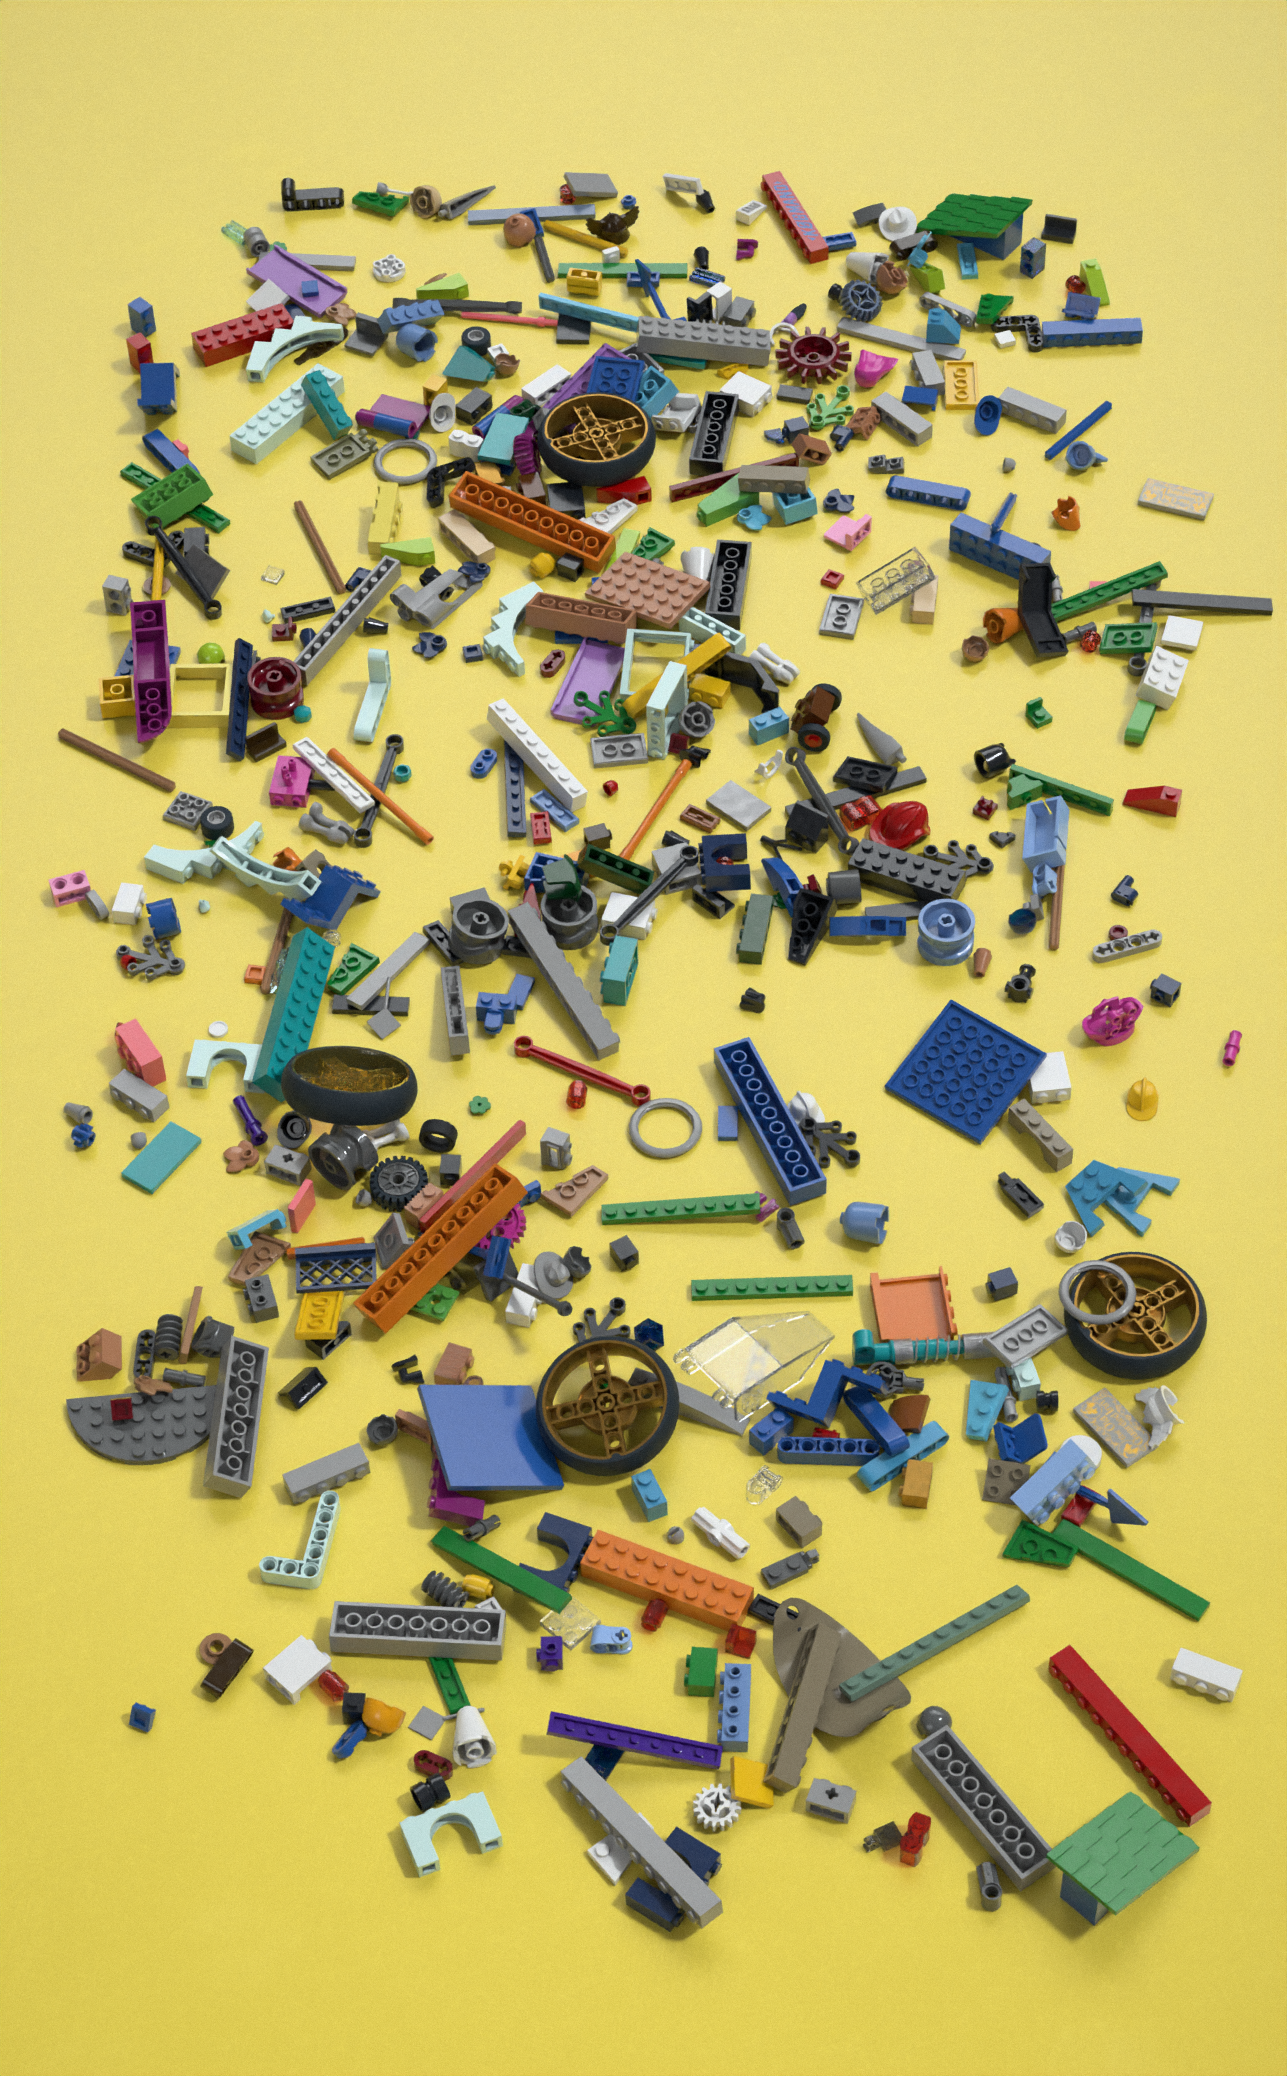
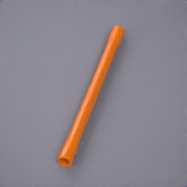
(680, 772)
(419, 831)

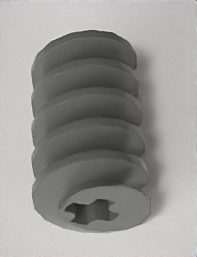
(168, 1337)
(443, 1590)

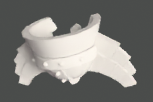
(1158, 1412)

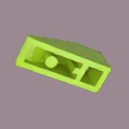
(929, 277)
(1093, 278)
(450, 288)
(412, 552)

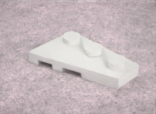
(612, 517)
(611, 1857)

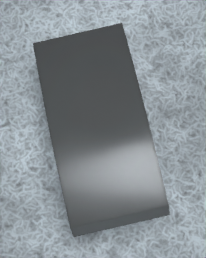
(869, 214)
(881, 465)

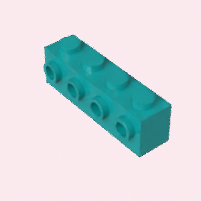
(326, 404)

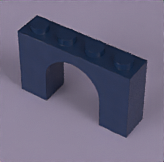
(721, 876)
(572, 1538)
(660, 1906)

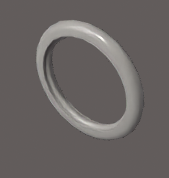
(404, 443)
(668, 1152)
(1097, 1319)

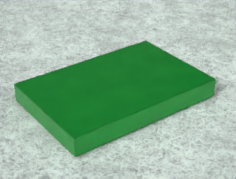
(1128, 638)

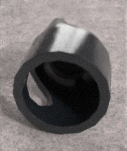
(996, 760)

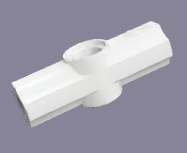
(720, 1532)

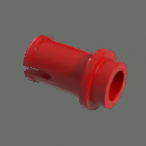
(823, 1433)

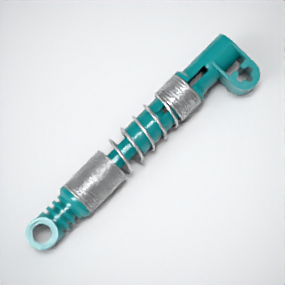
(908, 1351)

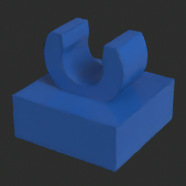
(142, 1717)

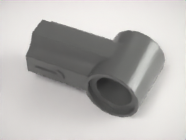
(789, 1229)
(989, 1886)

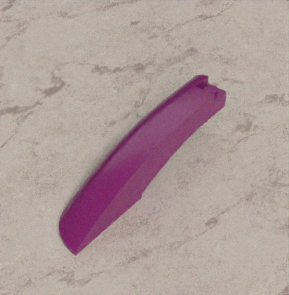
(151, 668)

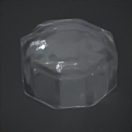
(332, 937)

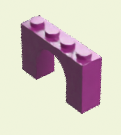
(450, 1504)

